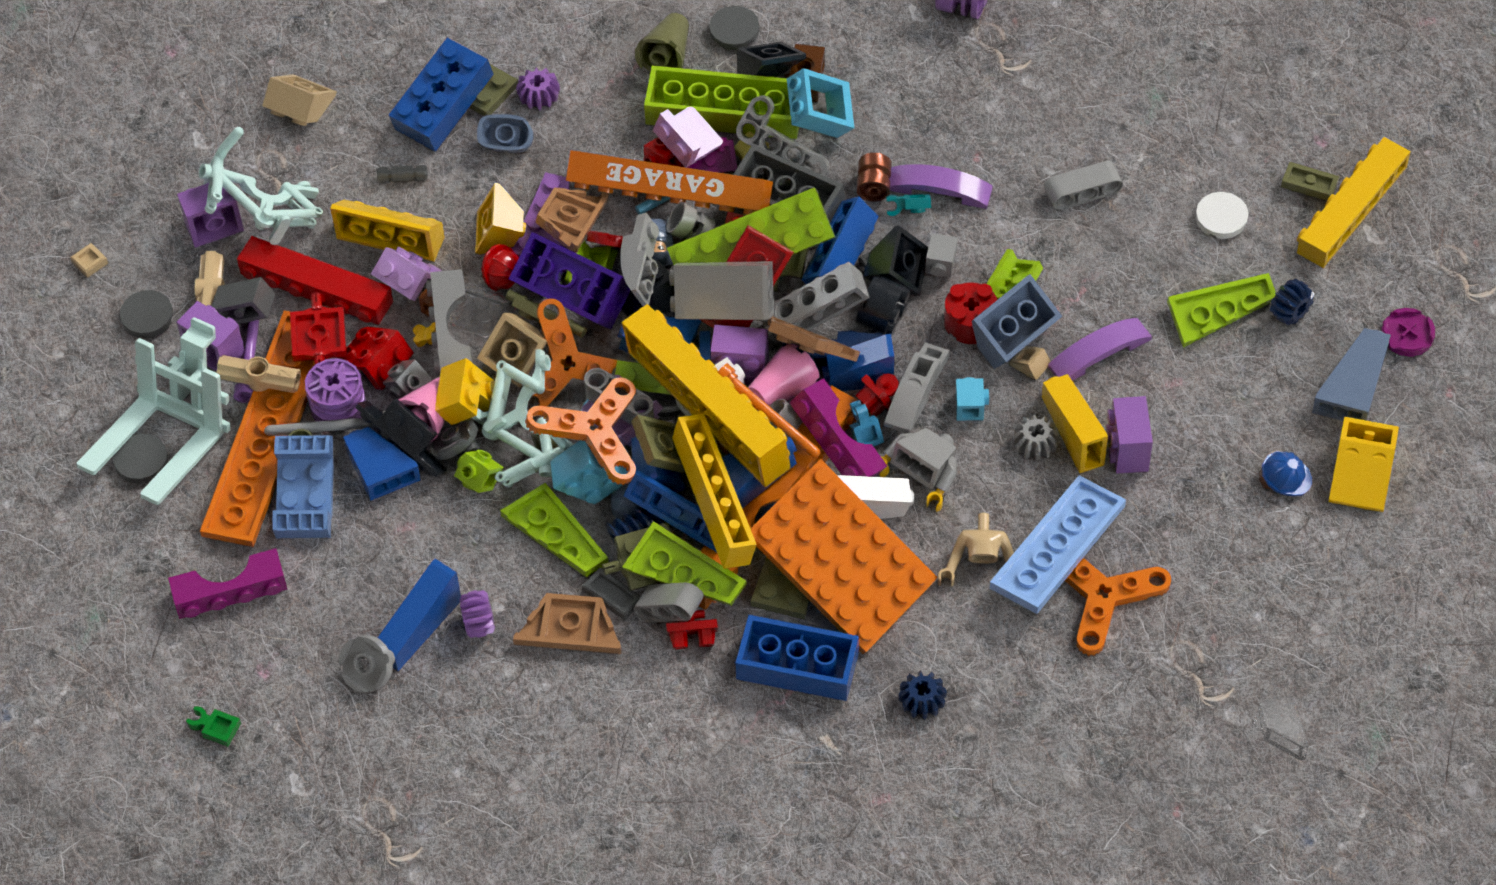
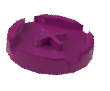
(1409, 331)

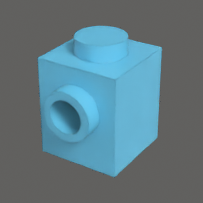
(970, 399)

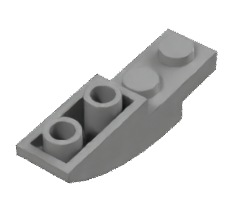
(636, 258)
(915, 387)

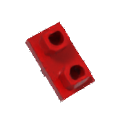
(877, 395)
(704, 628)

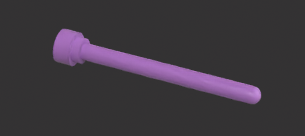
(242, 391)

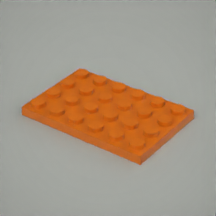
(841, 555)

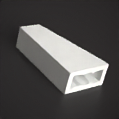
(882, 495)

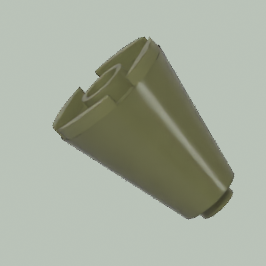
(664, 44)

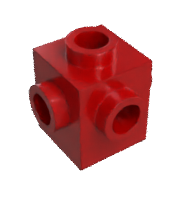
(658, 152)

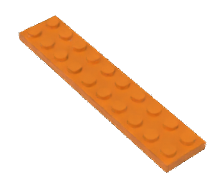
(251, 465)

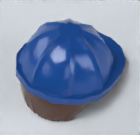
(1285, 474)

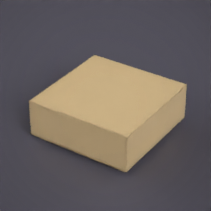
(89, 260)

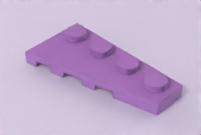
(546, 186)

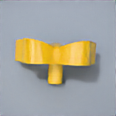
(423, 334)

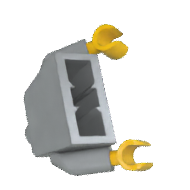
(926, 459)

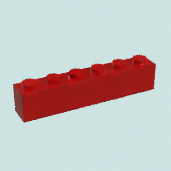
(307, 275)

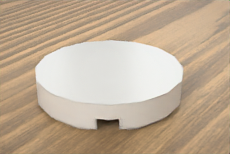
(1222, 215)

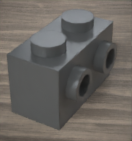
(244, 300)

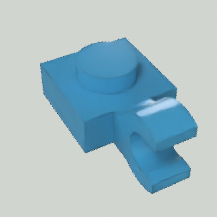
(866, 428)

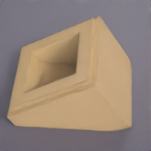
(1031, 361)

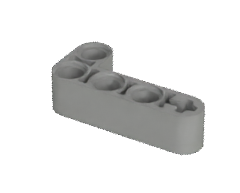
(784, 143)

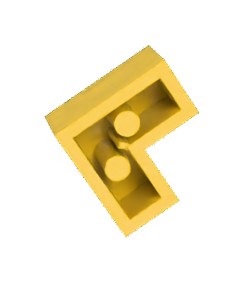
(462, 391)

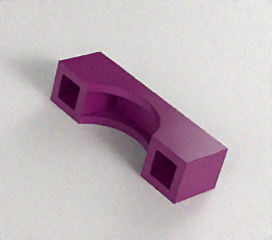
(817, 410)
(197, 595)

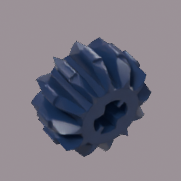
(1292, 301)
(933, 693)

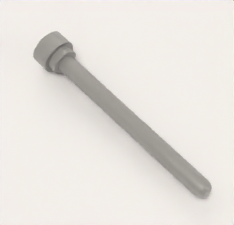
(318, 426)

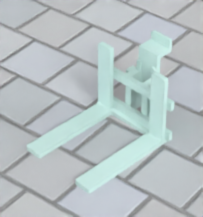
(185, 376)

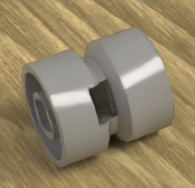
(687, 223)

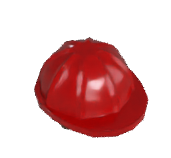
(498, 267)

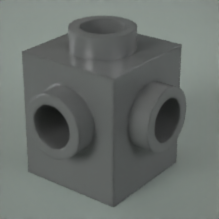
(405, 378)

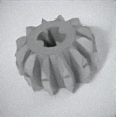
(1035, 437)

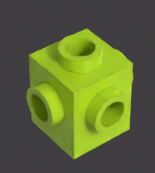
(477, 471)

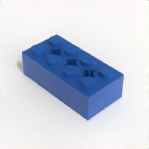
(441, 94)
(797, 657)

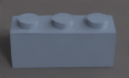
(1013, 321)

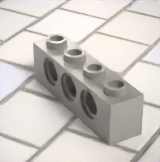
(821, 299)

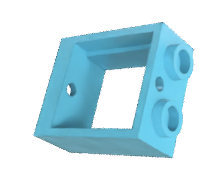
(838, 103)

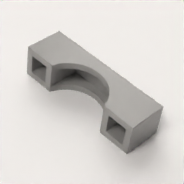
(447, 293)

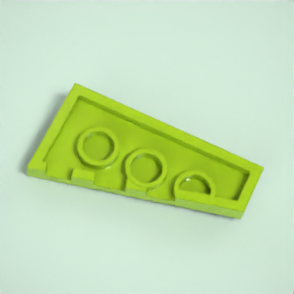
(1214, 307)
(554, 527)
(672, 560)

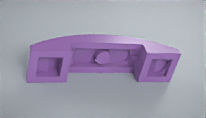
(941, 181)
(1098, 346)

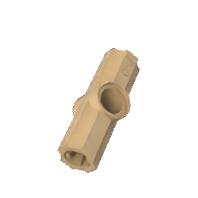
(209, 277)
(258, 374)

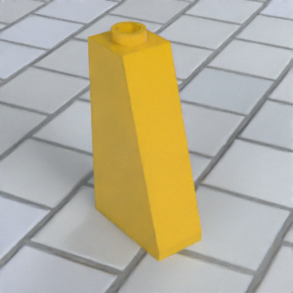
(1076, 423)

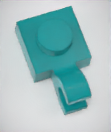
(915, 202)

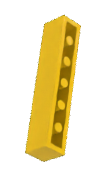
(1352, 202)
(714, 491)

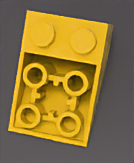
(1363, 464)

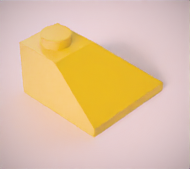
(498, 221)

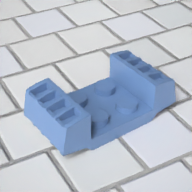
(304, 486)

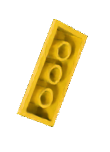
(387, 228)

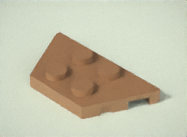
(570, 215)
(808, 340)
(570, 624)

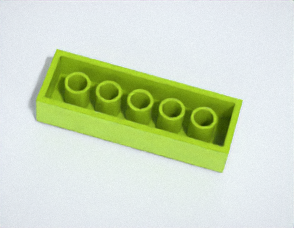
(718, 98)
(793, 222)

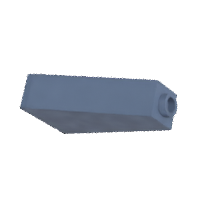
(1355, 378)

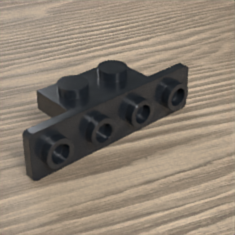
(406, 430)

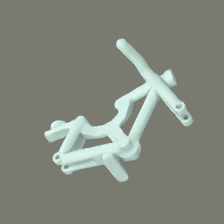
(263, 215)
(496, 423)

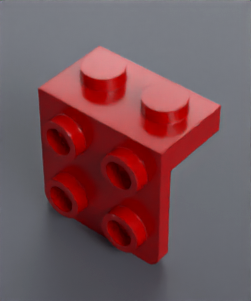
(376, 352)

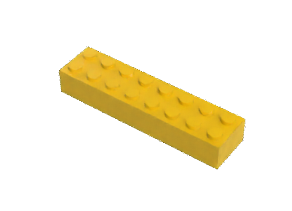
(704, 391)

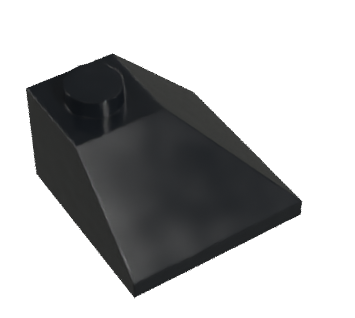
(768, 59)
(899, 259)
(659, 298)

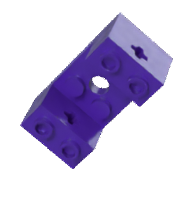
(593, 288)

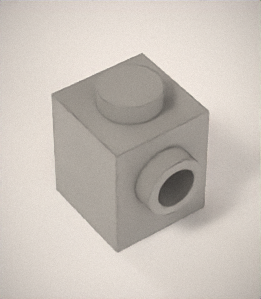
(941, 255)

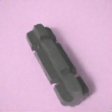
(402, 173)

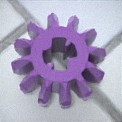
(538, 88)
(477, 613)

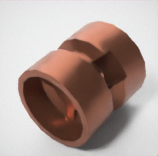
(873, 177)

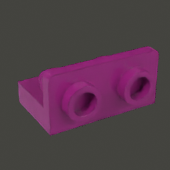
(720, 160)

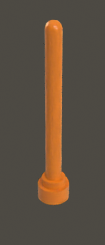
(773, 416)

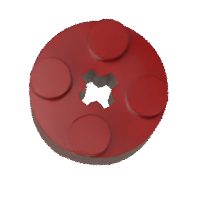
(963, 305)

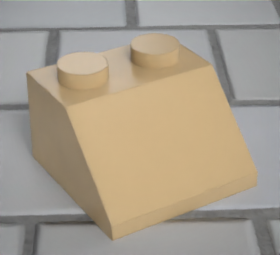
(297, 98)
(513, 342)

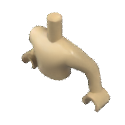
(981, 545)

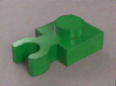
(216, 727)

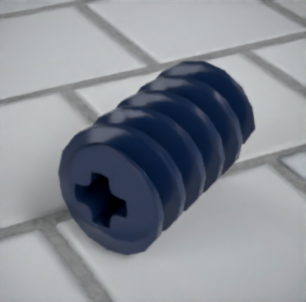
(638, 521)

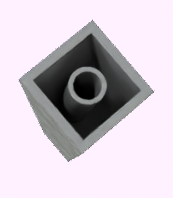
(723, 290)

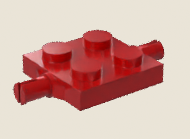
(318, 332)

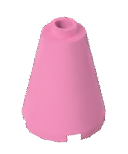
(785, 375)
(423, 402)

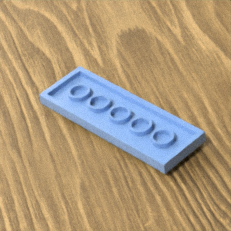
(1057, 544)

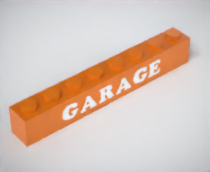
(668, 181)

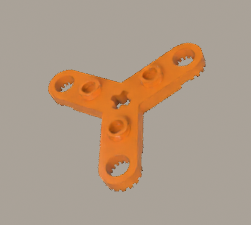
(560, 344)
(601, 441)
(1120, 589)

